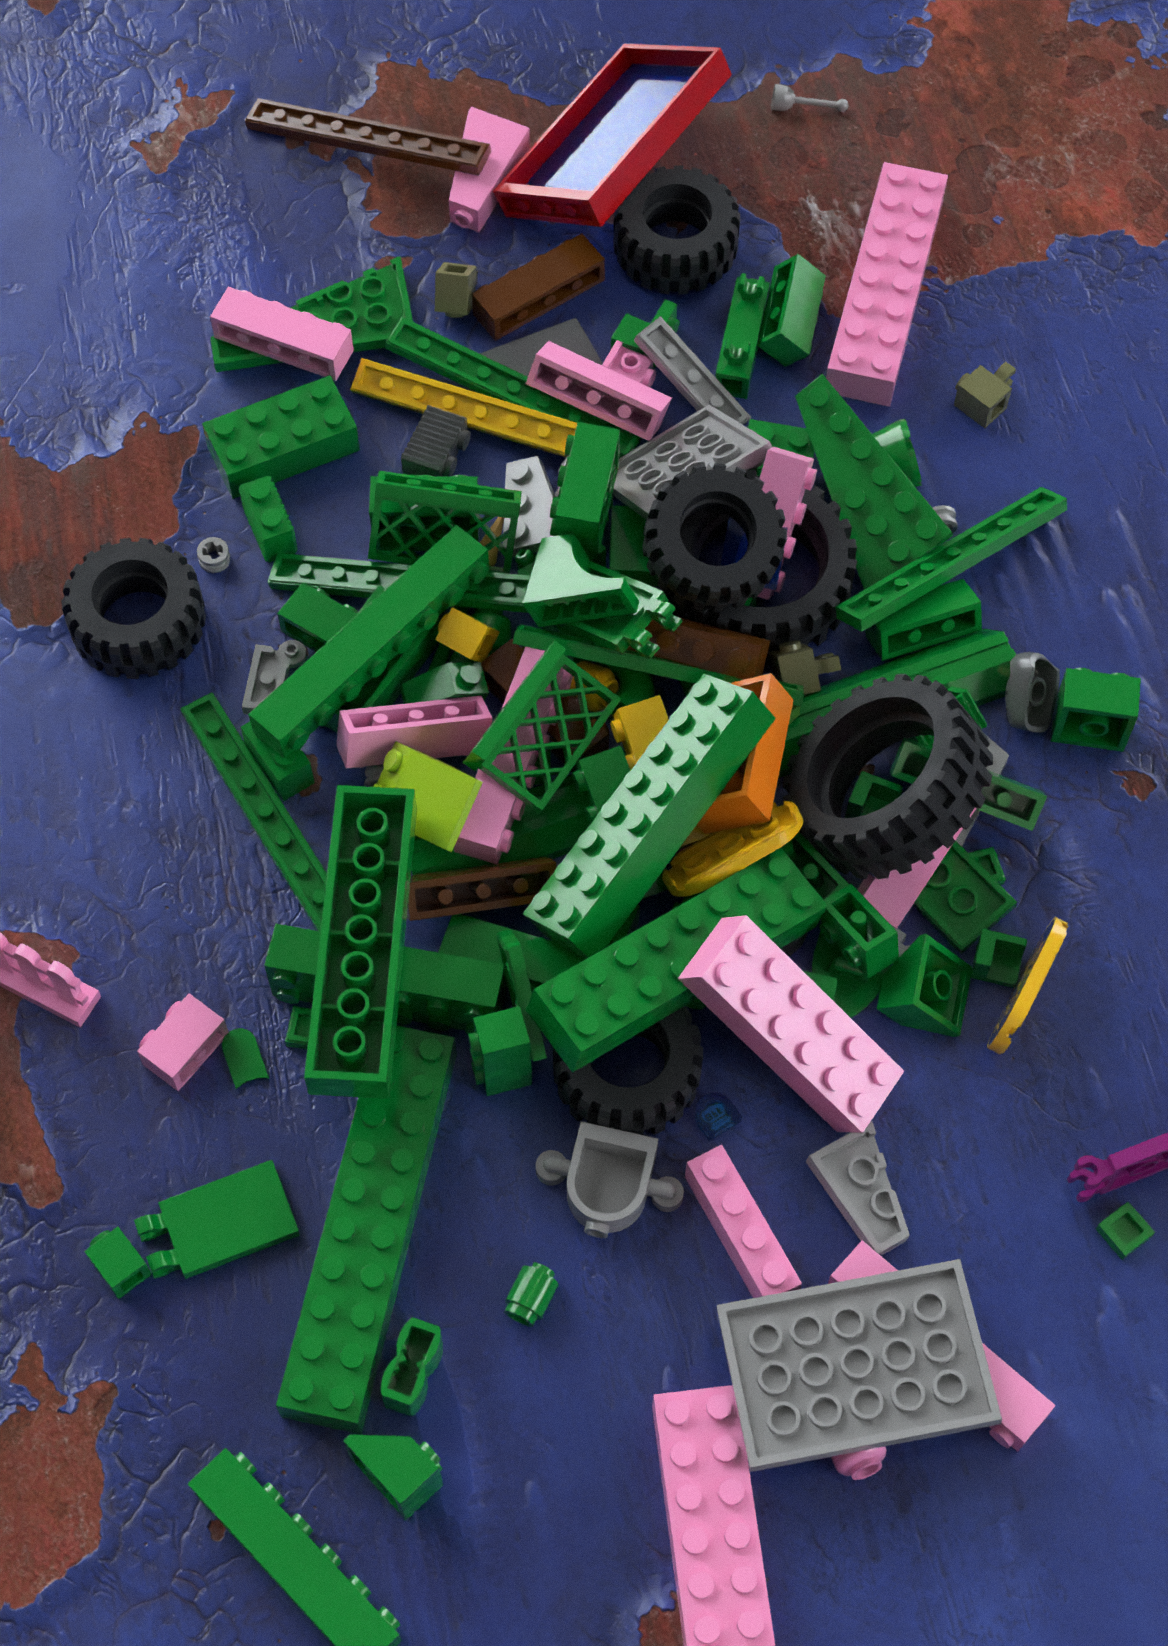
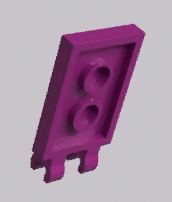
(1120, 1167)

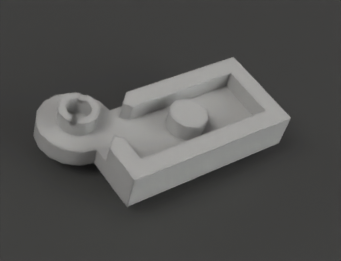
(270, 670)

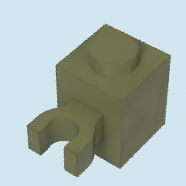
(454, 289)
(984, 394)
(797, 665)

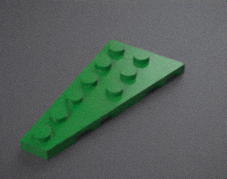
(365, 305)
(881, 503)

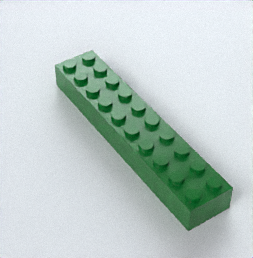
(367, 1239)

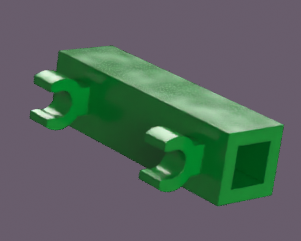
(742, 335)

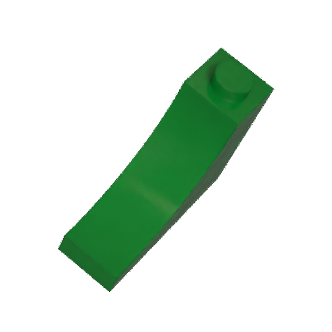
(564, 590)

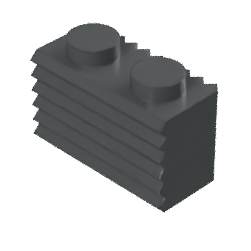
(436, 443)

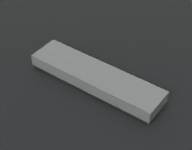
(687, 371)

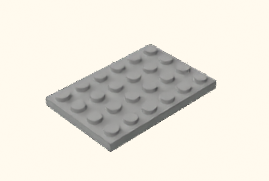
(857, 1365)

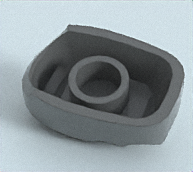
(1031, 692)

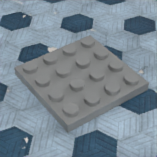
(699, 439)

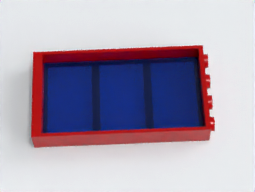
(612, 134)

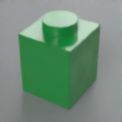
(117, 1261)

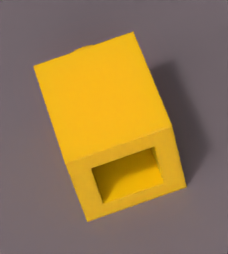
(466, 635)

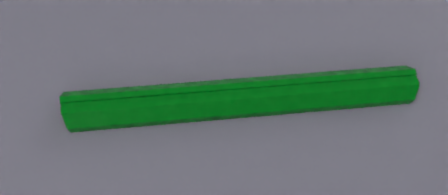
(968, 662)

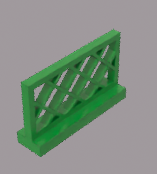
(441, 495)
(513, 716)

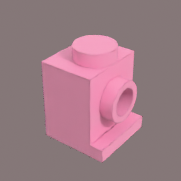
(630, 364)

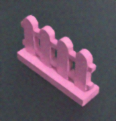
(45, 984)

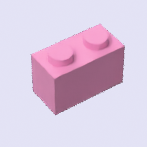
(182, 1041)

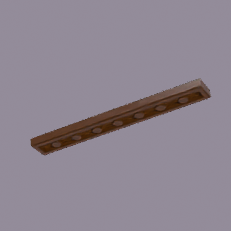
(368, 136)

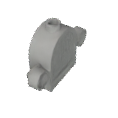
(609, 1178)

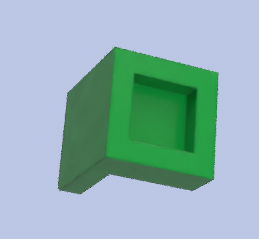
(871, 795)
(998, 958)

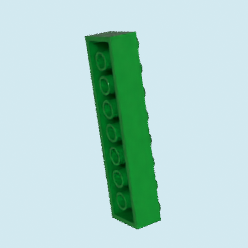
(649, 816)
(361, 943)
(637, 977)

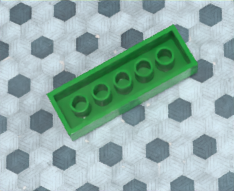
(433, 988)

